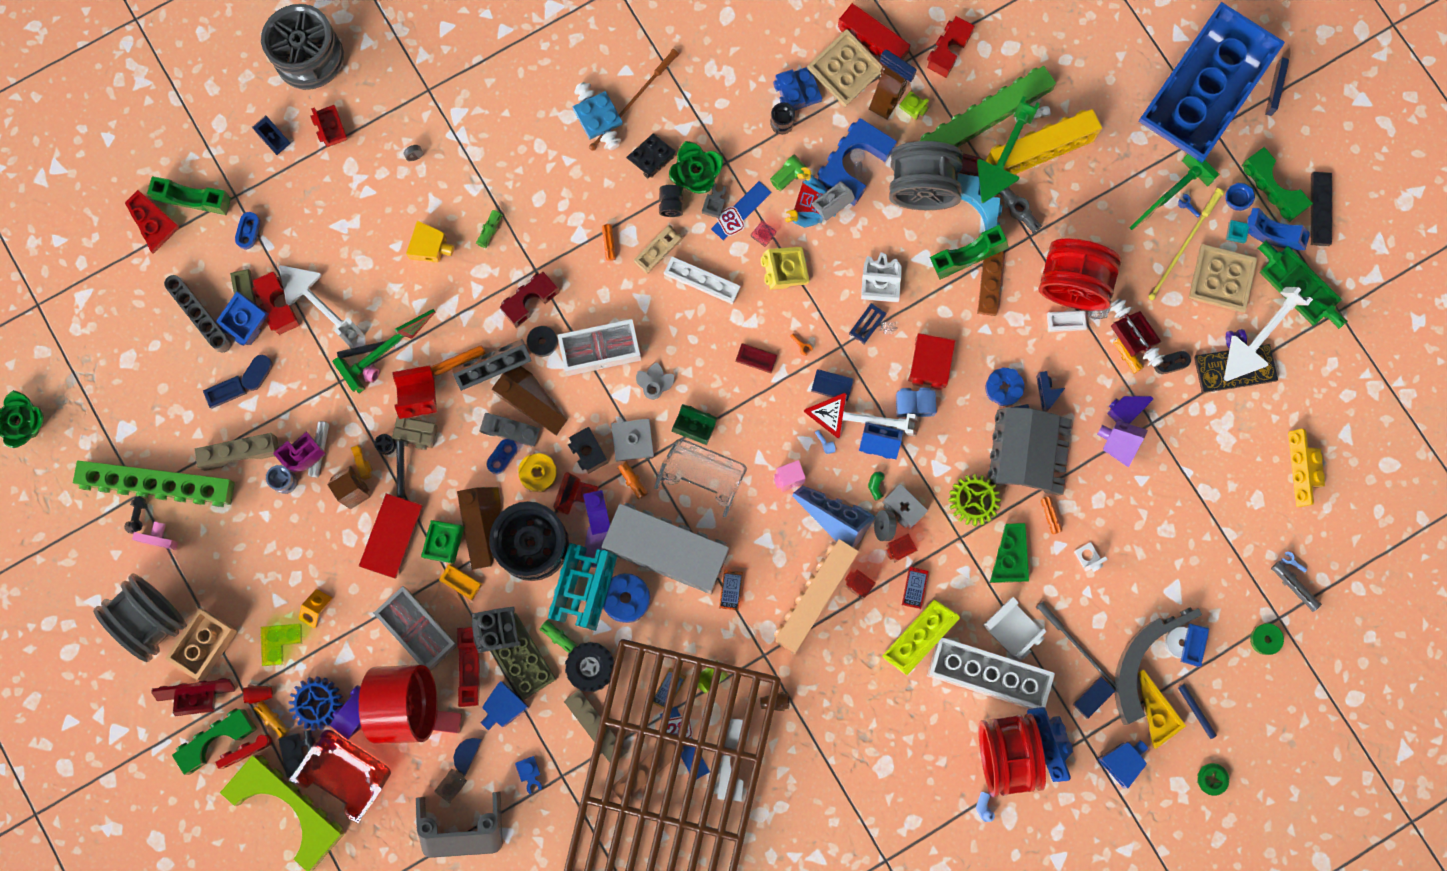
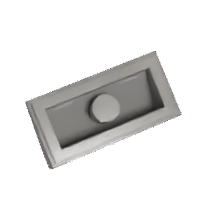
(833, 200)

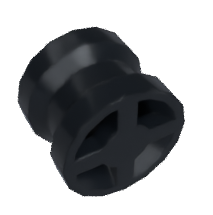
(382, 442)

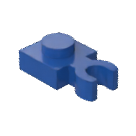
(528, 771)

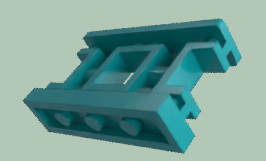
(595, 590)

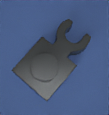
(714, 203)

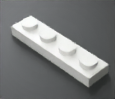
(702, 280)

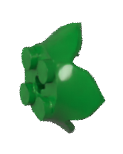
(692, 156)
(14, 407)

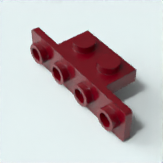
(193, 697)

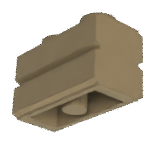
(415, 432)

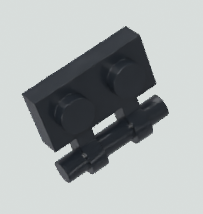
(292, 750)

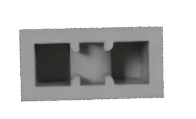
(902, 496)

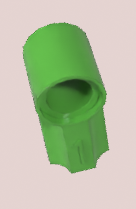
(788, 173)

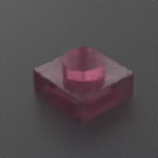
(763, 233)

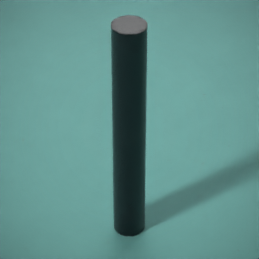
(359, 350)
(400, 469)

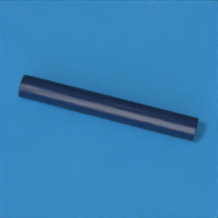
(1197, 711)

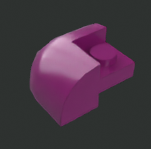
(300, 454)

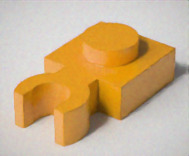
(364, 467)

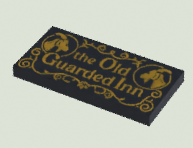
(1212, 369)

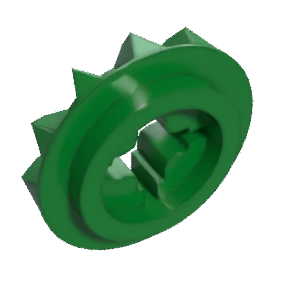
(1220, 774)

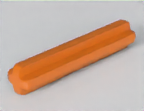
(457, 360)

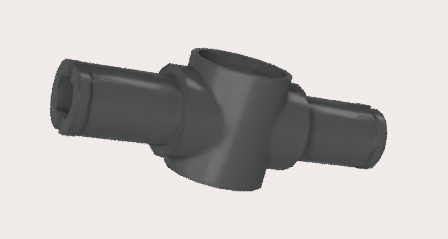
(1026, 215)

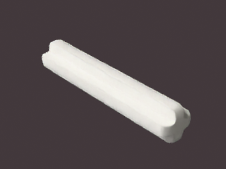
(320, 438)

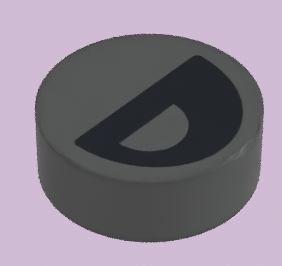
(413, 153)

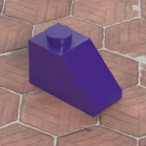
(1128, 408)
(597, 512)

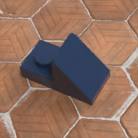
(1047, 396)

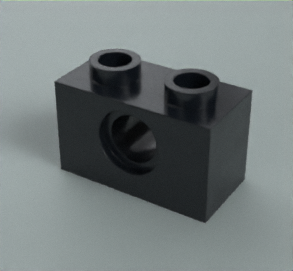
(586, 439)

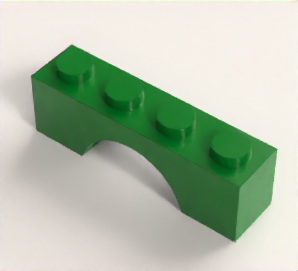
(1261, 171)
(206, 199)
(985, 246)
(193, 755)

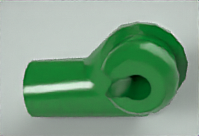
(874, 483)

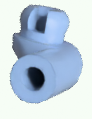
(983, 809)

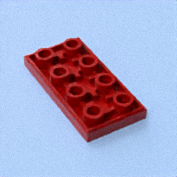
(390, 536)

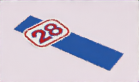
(733, 217)
(688, 753)

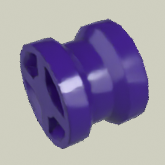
(1241, 334)

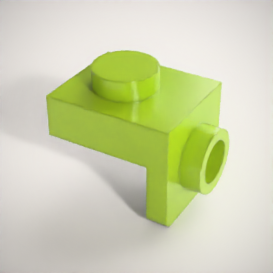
(706, 677)

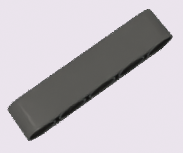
(191, 308)

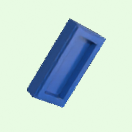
(1194, 645)

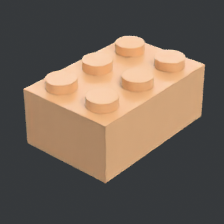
(201, 644)

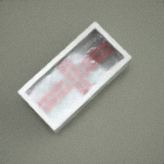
(599, 347)

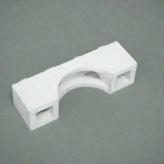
(725, 768)

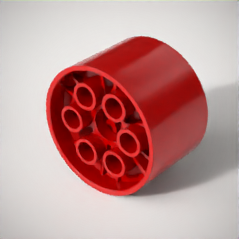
(398, 704)

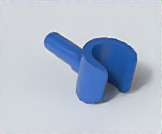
(1187, 205)

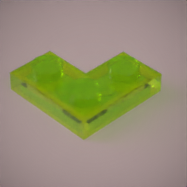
(273, 640)

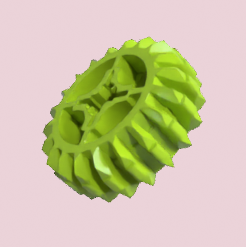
(978, 507)

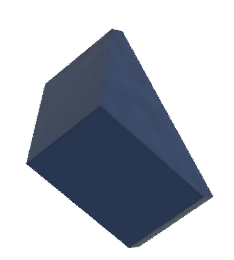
(271, 135)

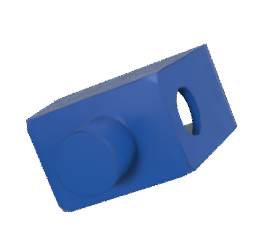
(502, 707)
(1125, 762)

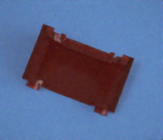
(343, 772)

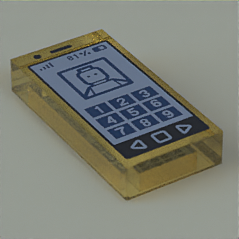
(662, 691)

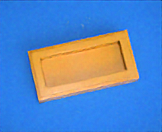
(460, 582)

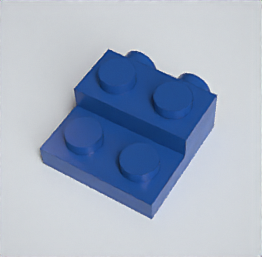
(797, 88)
(242, 319)

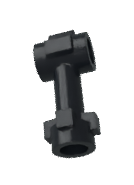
(135, 525)

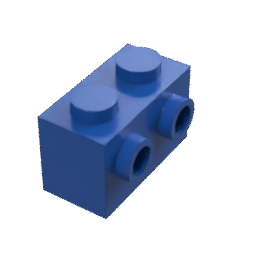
(881, 440)

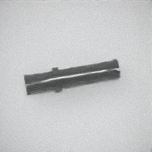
(1310, 601)

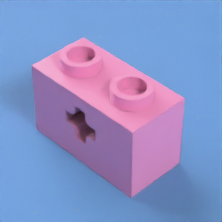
(789, 476)

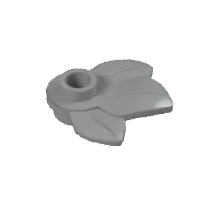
(654, 379)

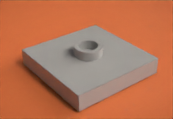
(632, 440)

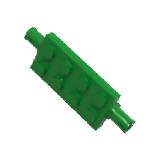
(1289, 270)

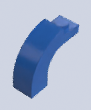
(1276, 233)

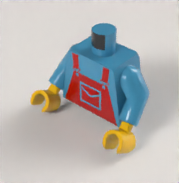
(804, 213)

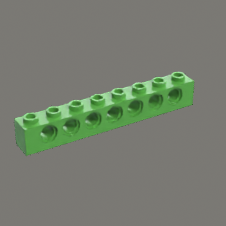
(86, 472)

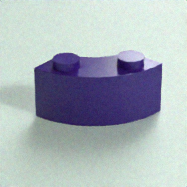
(347, 719)

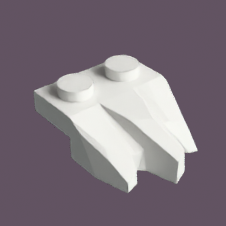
(881, 279)

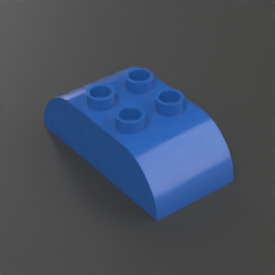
(1211, 82)

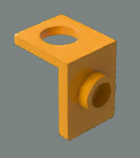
(314, 606)

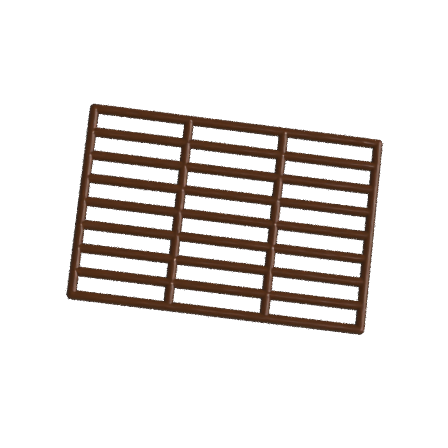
(680, 741)

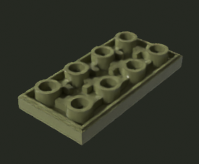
(525, 664)

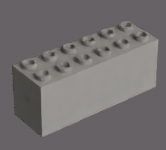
(666, 548)

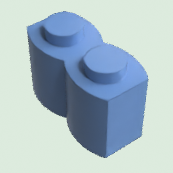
(920, 402)

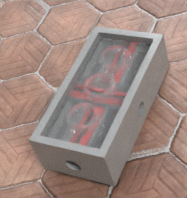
(415, 628)

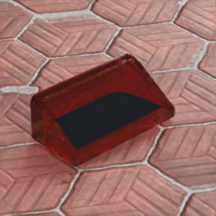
(566, 493)

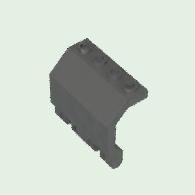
(1029, 449)

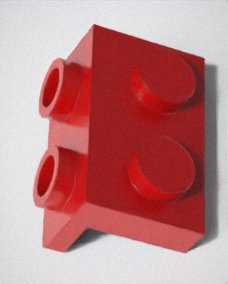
(329, 125)

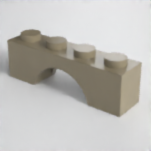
(220, 454)

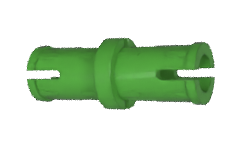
(489, 229)
(557, 636)

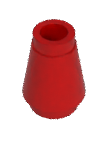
(254, 694)

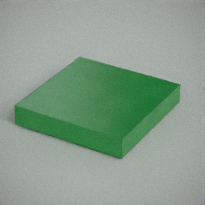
(442, 542)

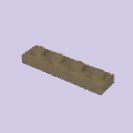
(590, 722)

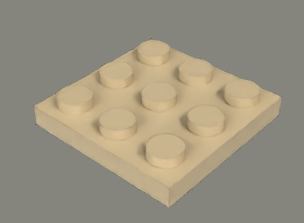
(845, 68)
(1222, 278)

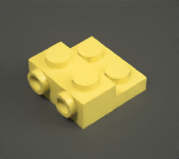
(785, 267)

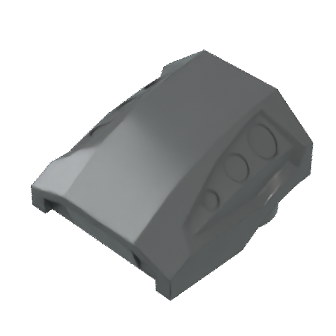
(494, 629)

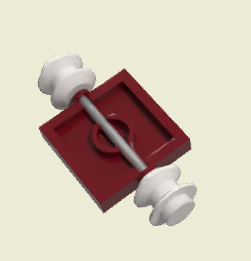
(1136, 333)

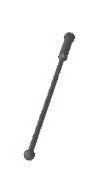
(1059, 626)

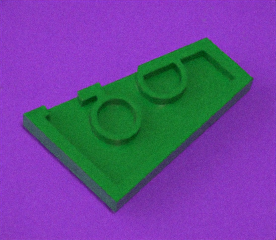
(1012, 556)

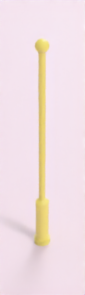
(1206, 212)

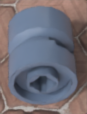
(281, 479)

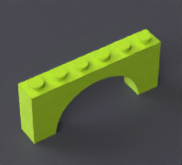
(318, 831)

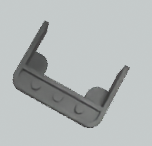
(484, 841)

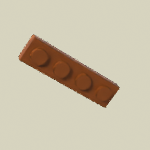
(990, 285)

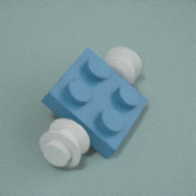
(597, 115)

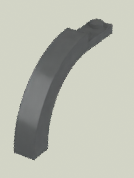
(1128, 665)

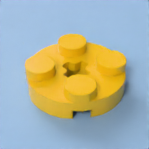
(548, 471)

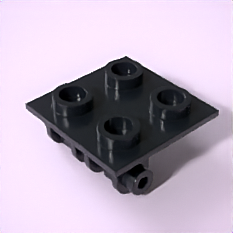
(651, 155)

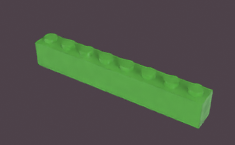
(993, 109)

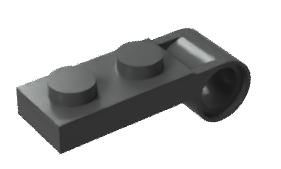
(509, 429)

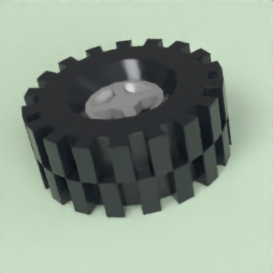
(589, 667)

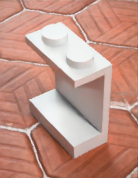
(1014, 629)

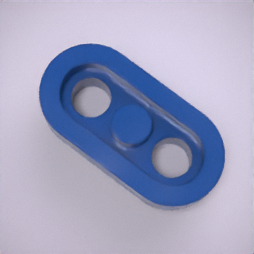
(245, 231)

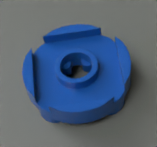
(998, 395)

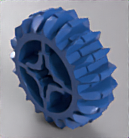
(318, 711)

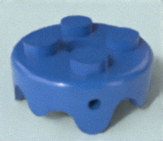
(639, 603)

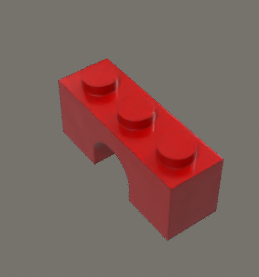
(957, 33)
(268, 289)

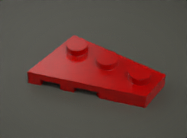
(151, 221)

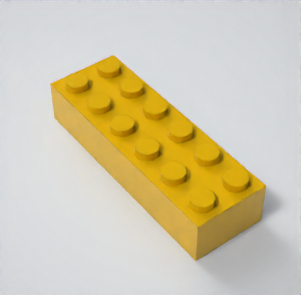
(1049, 142)

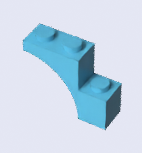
(971, 193)

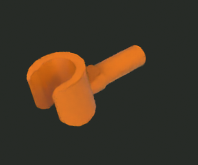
(801, 344)

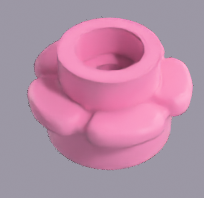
(371, 373)

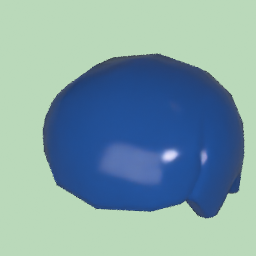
(1240, 196)

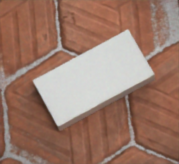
(1066, 321)

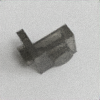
(451, 785)

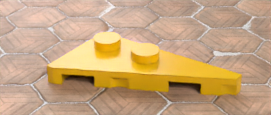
(1161, 717)

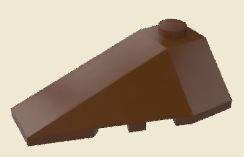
(525, 394)
(478, 512)

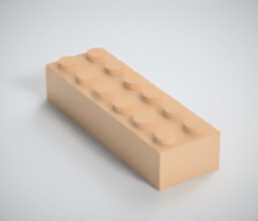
(816, 596)

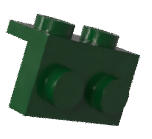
(694, 424)

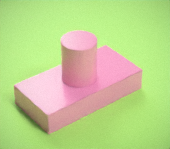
(155, 537)

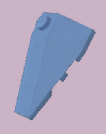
(837, 519)

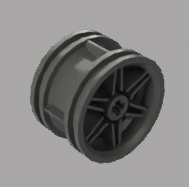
(297, 34)
(926, 175)
(139, 618)

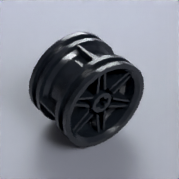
(516, 518)

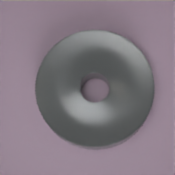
(885, 525)

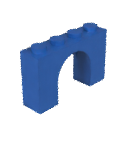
(861, 136)

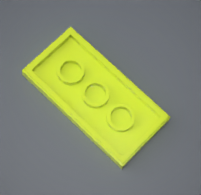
(920, 637)

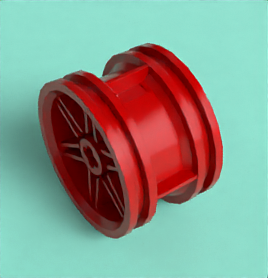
(1080, 274)
(1012, 755)

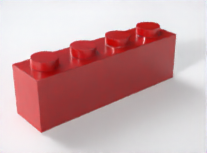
(872, 33)

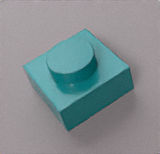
(1237, 231)

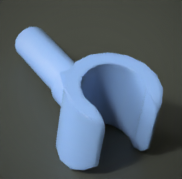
(828, 447)
(1293, 562)

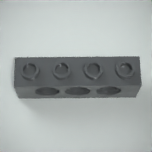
(491, 364)

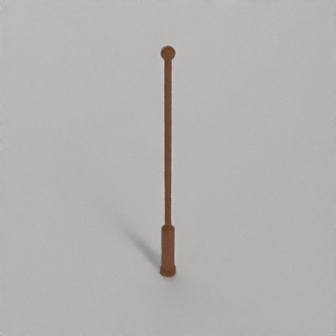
(657, 72)

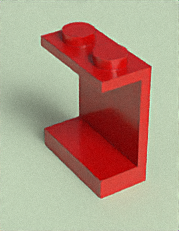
(931, 361)
(415, 392)

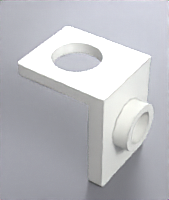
(1095, 563)

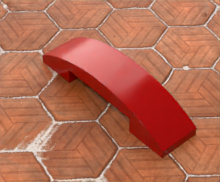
(468, 669)

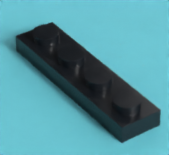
(1321, 209)

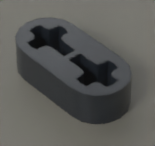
(1174, 366)

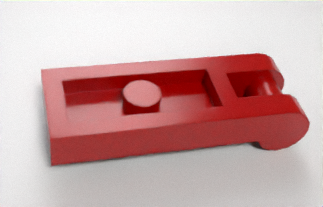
(245, 750)

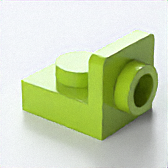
(914, 105)

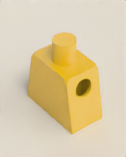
(428, 244)

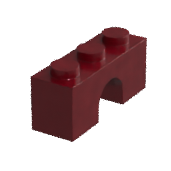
(539, 287)

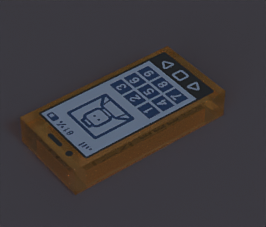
(731, 590)

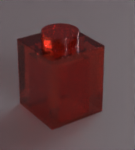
(900, 548)
(859, 583)

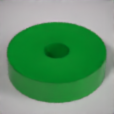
(1275, 635)

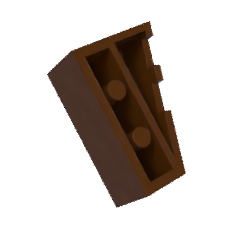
(888, 92)
(348, 488)

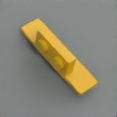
(1306, 467)

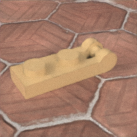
(658, 249)

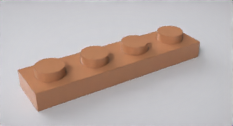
(643, 769)

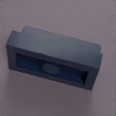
(831, 384)

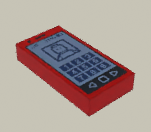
(914, 588)

